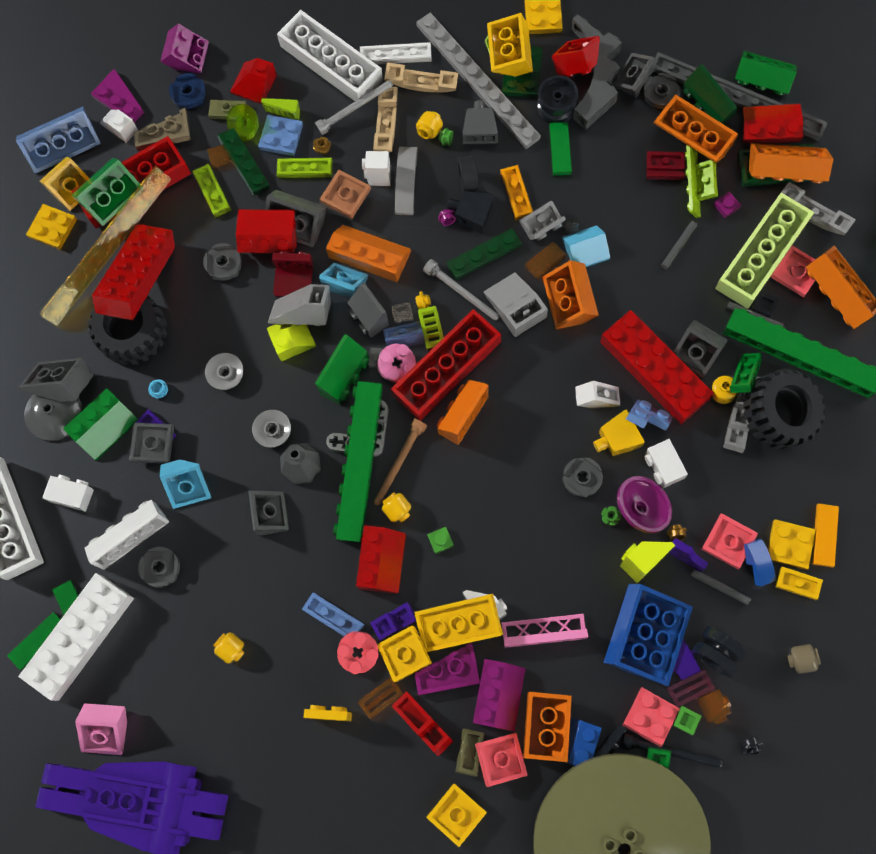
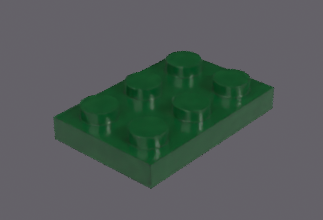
(526, 84)

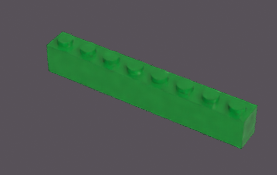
(802, 352)
(359, 462)

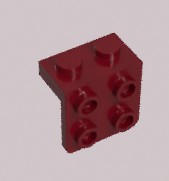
(291, 272)

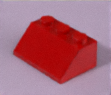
(772, 124)
(266, 231)
(381, 559)

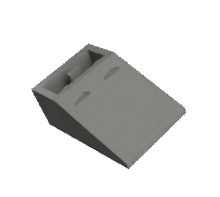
(516, 304)
(304, 306)

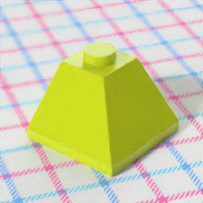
(290, 339)

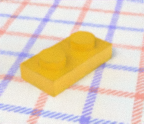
(799, 583)

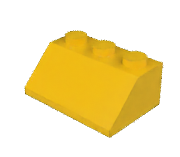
(510, 46)

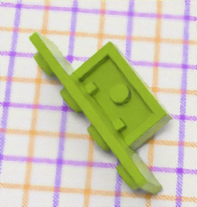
(701, 181)

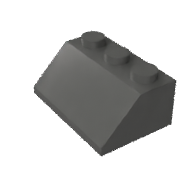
(308, 215)

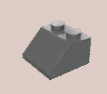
(367, 311)
(699, 348)

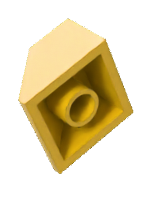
(63, 180)

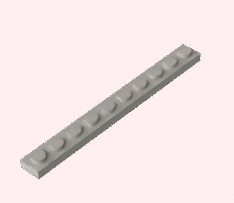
(478, 81)

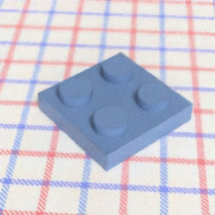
(280, 135)

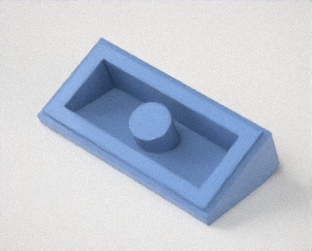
(407, 334)

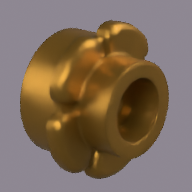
(321, 149)
(677, 531)

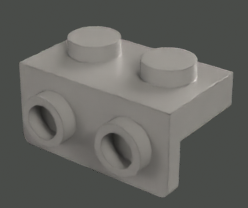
(541, 221)

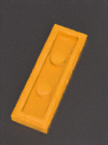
(516, 192)
(825, 535)

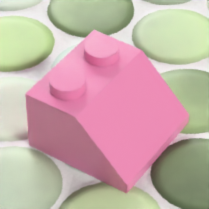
(102, 729)

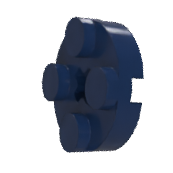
(189, 100)

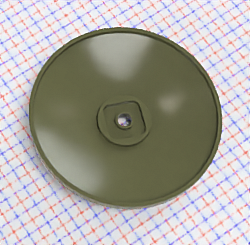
(620, 802)

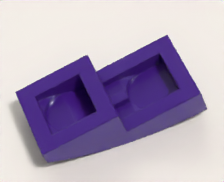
(394, 621)

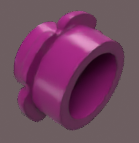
(447, 217)

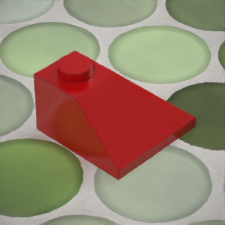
(254, 80)

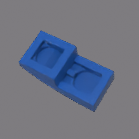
(760, 559)

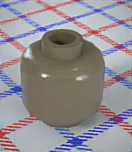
(804, 658)

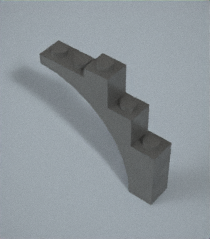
(600, 94)

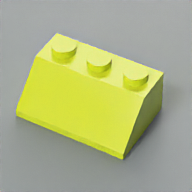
(643, 558)

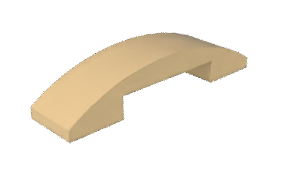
(421, 81)
(386, 120)

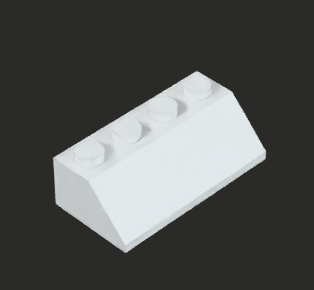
(126, 535)

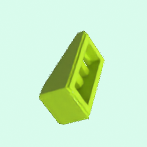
(282, 107)
(427, 312)

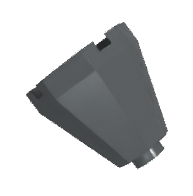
(300, 463)

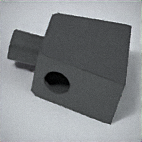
(480, 125)

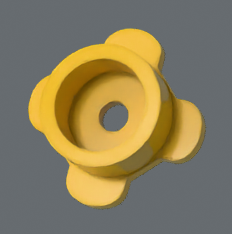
(423, 300)

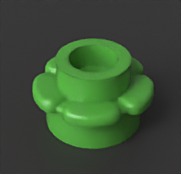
(446, 137)
(611, 521)

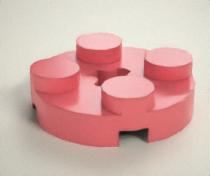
(369, 654)

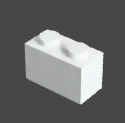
(377, 168)
(665, 463)
(68, 493)

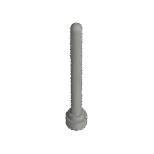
(324, 125)
(433, 269)

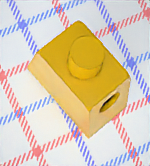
(619, 436)

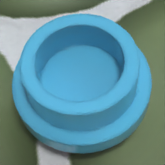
(158, 388)

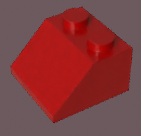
(577, 56)

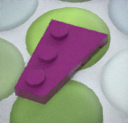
(116, 96)
(451, 672)

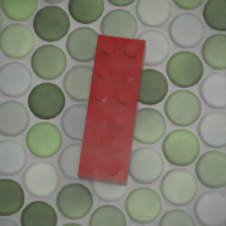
(160, 154)
(133, 272)
(446, 365)
(656, 367)

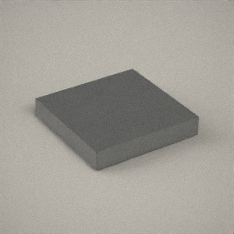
(151, 443)

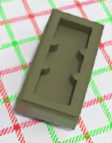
(220, 108)
(468, 758)

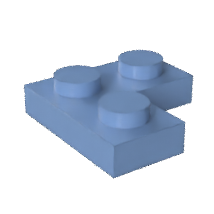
(644, 412)

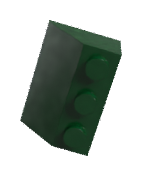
(709, 95)

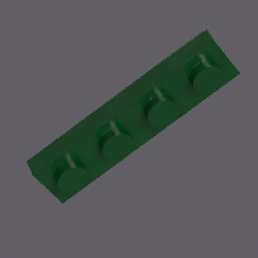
(243, 161)
(483, 254)

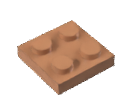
(345, 194)

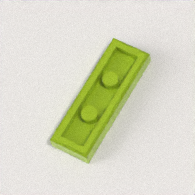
(304, 167)
(211, 190)

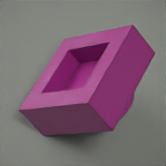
(727, 205)

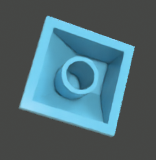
(183, 483)

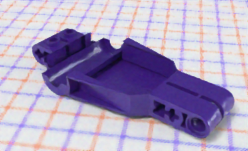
(136, 802)

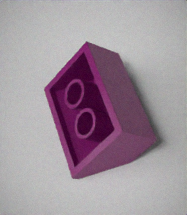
(499, 695)

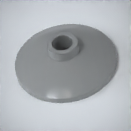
(218, 365)
(268, 420)

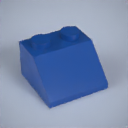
(582, 741)

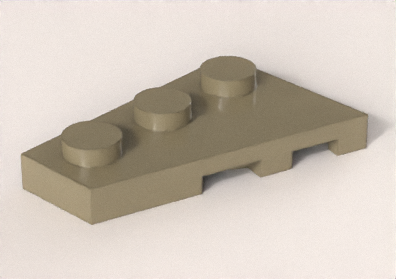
(175, 127)

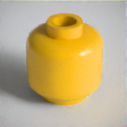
(429, 125)
(722, 391)
(396, 507)
(229, 647)

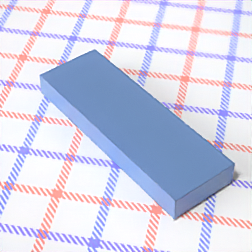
(331, 615)

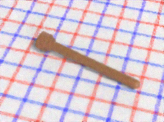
(416, 429)

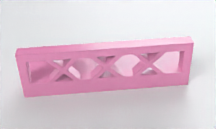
(547, 637)

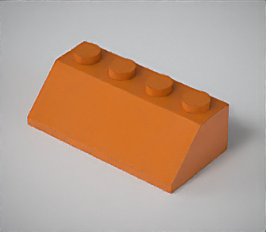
(696, 129)
(790, 162)
(368, 252)
(843, 287)

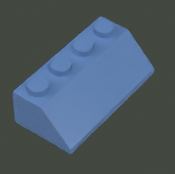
(58, 139)

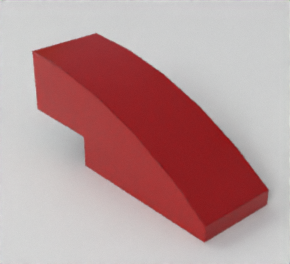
(422, 724)

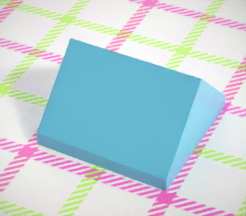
(587, 246)
(342, 279)

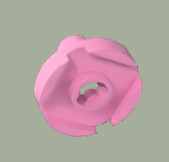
(386, 358)

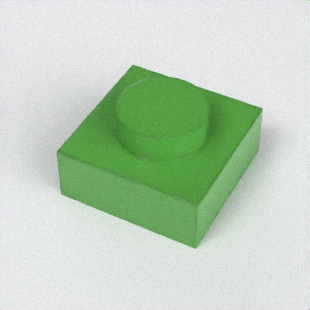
(440, 540)
(686, 720)

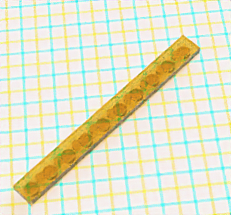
(105, 246)

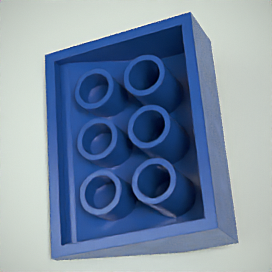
(648, 634)

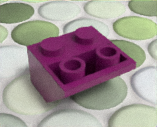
(184, 50)

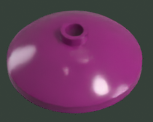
(644, 504)

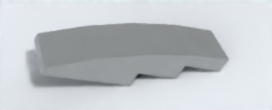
(737, 427)

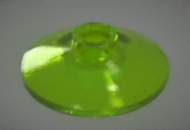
(237, 117)

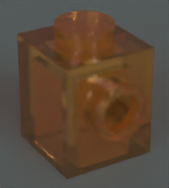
(715, 706)

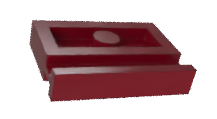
(665, 165)

